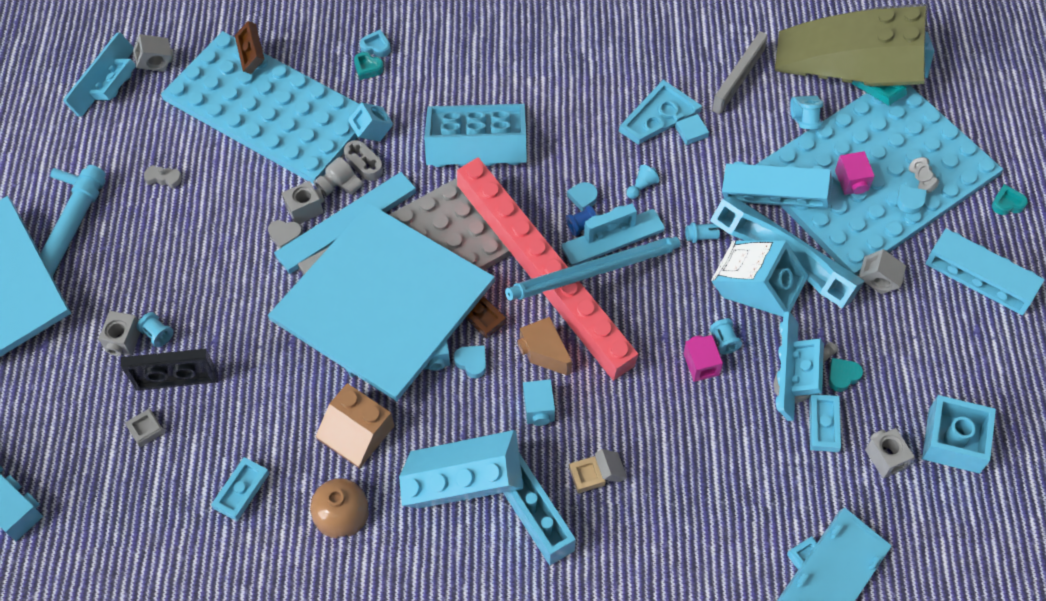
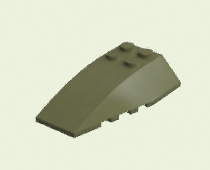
(864, 45)

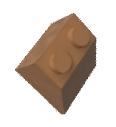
(354, 425)

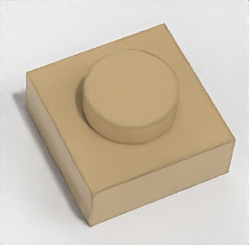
(586, 474)

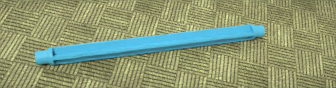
(591, 268)

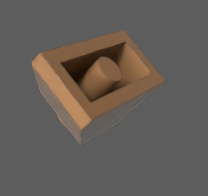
(544, 346)

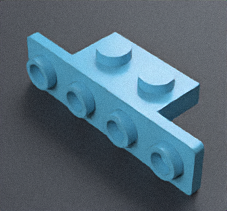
(103, 76)
(612, 232)
(800, 367)

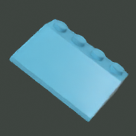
(475, 131)

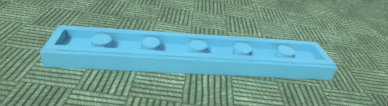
(325, 233)

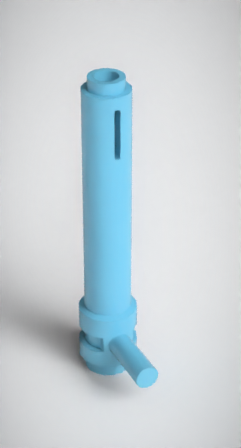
(83, 194)

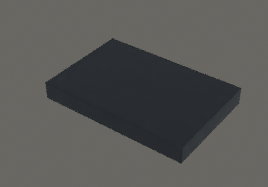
(170, 369)

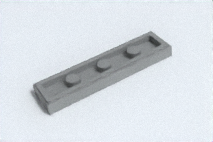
(739, 73)

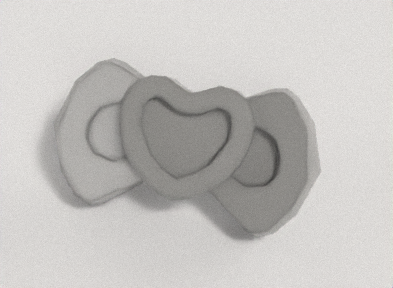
(924, 174)
(162, 176)

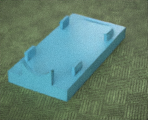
(838, 563)

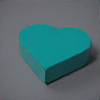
(367, 65)
(1009, 201)
(843, 373)

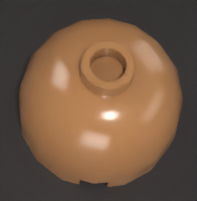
(339, 508)

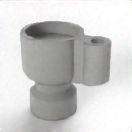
(338, 174)

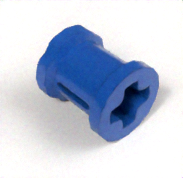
(577, 222)

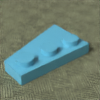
(658, 113)

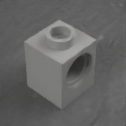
(152, 53)
(294, 201)
(882, 271)
(117, 324)
(886, 463)

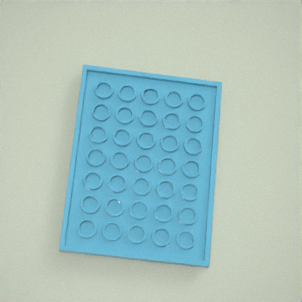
(891, 139)

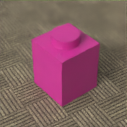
(854, 173)
(702, 357)

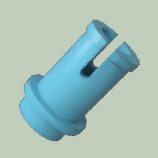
(701, 232)

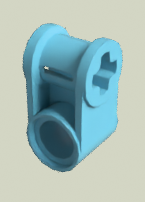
(806, 111)

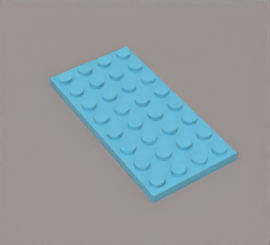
(268, 111)

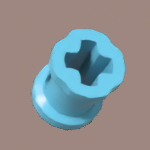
(154, 329)
(725, 336)

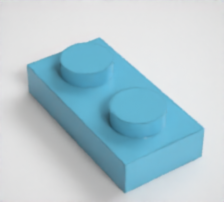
(824, 423)
(240, 489)

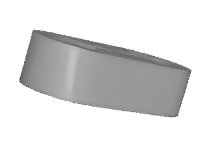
(359, 163)

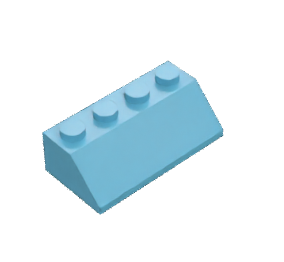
(461, 471)

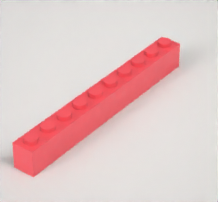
(538, 259)

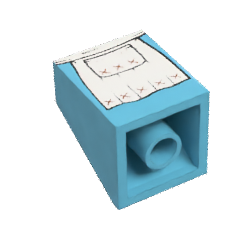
(761, 275)

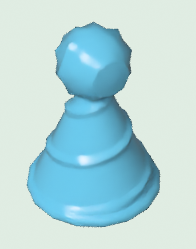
(645, 178)

